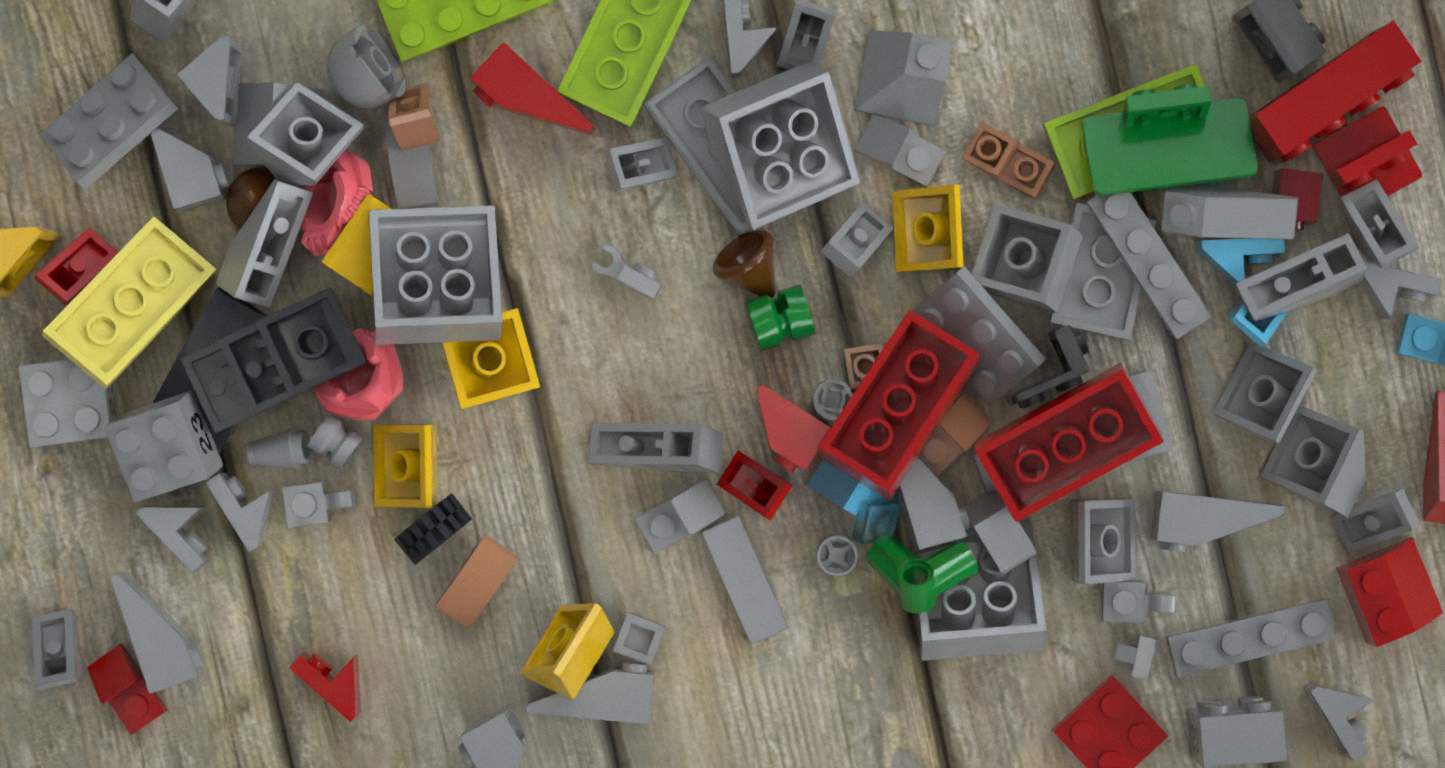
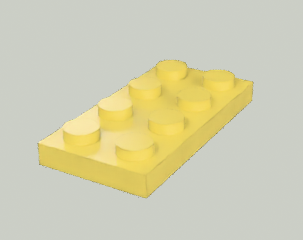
(129, 302)

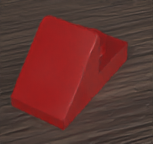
(76, 266)
(124, 687)
(339, 691)

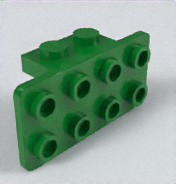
(1169, 141)

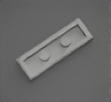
(744, 579)

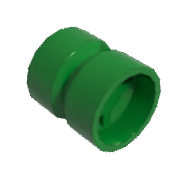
(780, 317)

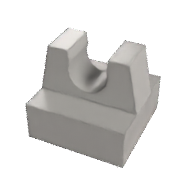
(1141, 655)

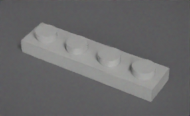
(1149, 262)
(1251, 637)

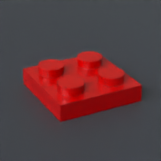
(1110, 729)

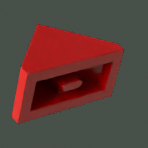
(754, 485)

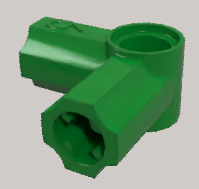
(918, 579)

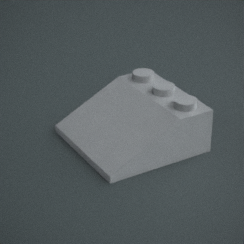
(782, 143)
(435, 275)
(987, 610)

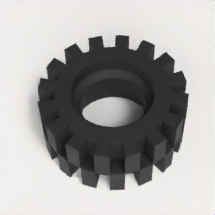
(433, 529)

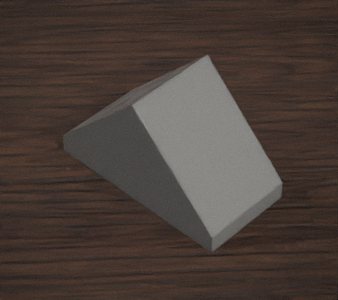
(806, 35)
(641, 164)
(1377, 225)
(998, 531)

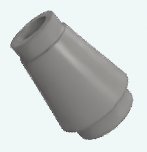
(280, 450)

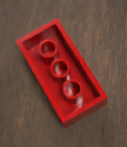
(1338, 87)
(899, 405)
(1068, 442)

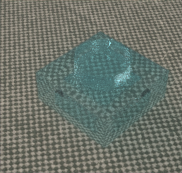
(875, 519)

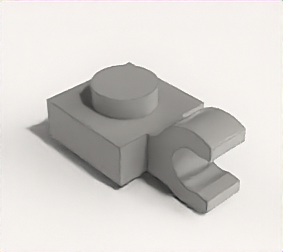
(638, 278)
(311, 503)
(1128, 602)

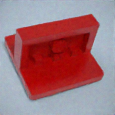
(1367, 152)

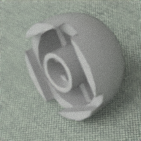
(363, 70)

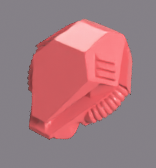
(335, 201)
(367, 389)

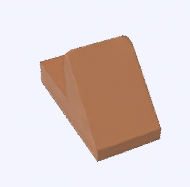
(413, 118)
(954, 435)

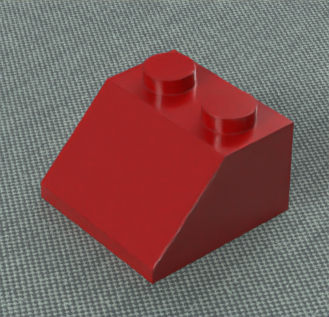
(789, 430)
(1390, 592)

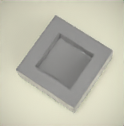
(639, 638)

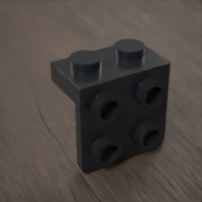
(1070, 350)

